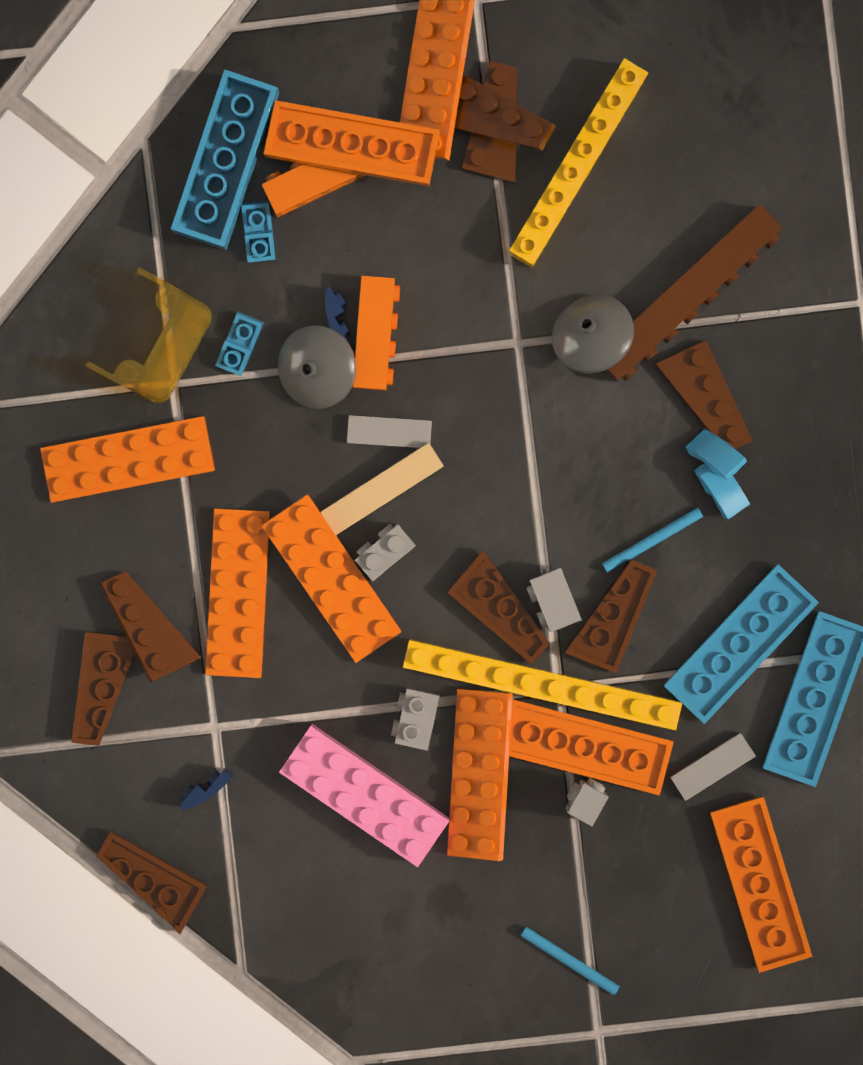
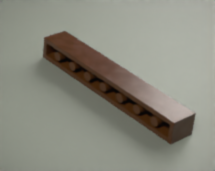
(696, 287)

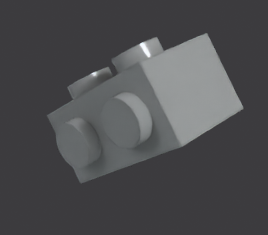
(385, 552)
(554, 600)
(416, 718)
(586, 800)

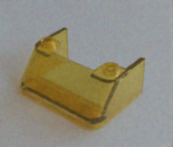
(173, 349)

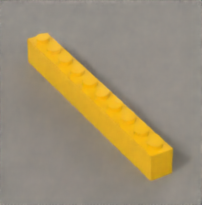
(542, 684)

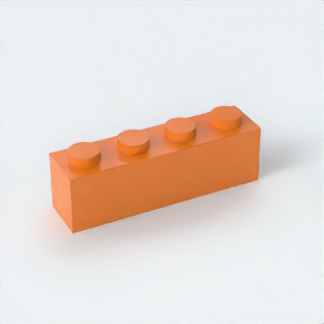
(303, 186)
(374, 333)

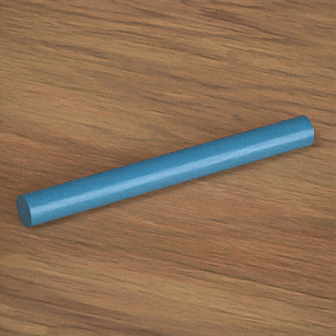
(652, 540)
(570, 961)

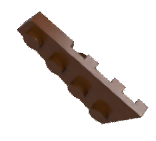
(499, 118)
(488, 155)
(703, 388)
(493, 602)
(611, 625)
(149, 632)
(101, 678)
(162, 885)

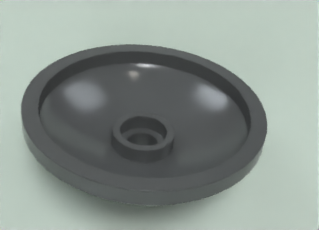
(600, 344)
(330, 363)

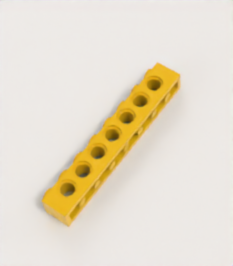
(578, 163)

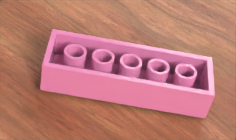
(364, 795)

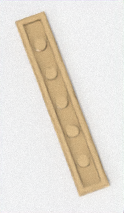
(382, 488)

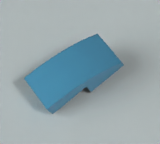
(258, 231)
(239, 343)
(716, 453)
(725, 492)

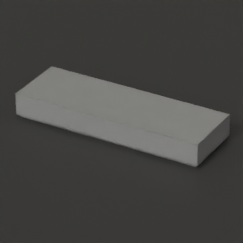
(388, 431)
(712, 766)

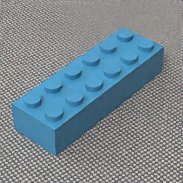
(225, 159)

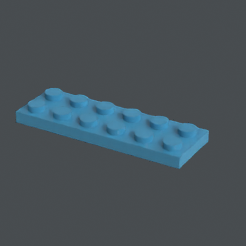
(740, 643)
(816, 699)

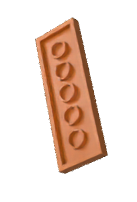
(437, 68)
(352, 143)
(127, 459)
(331, 578)
(237, 593)
(588, 747)
(480, 774)
(760, 884)

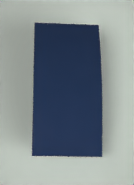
(334, 304)
(199, 794)

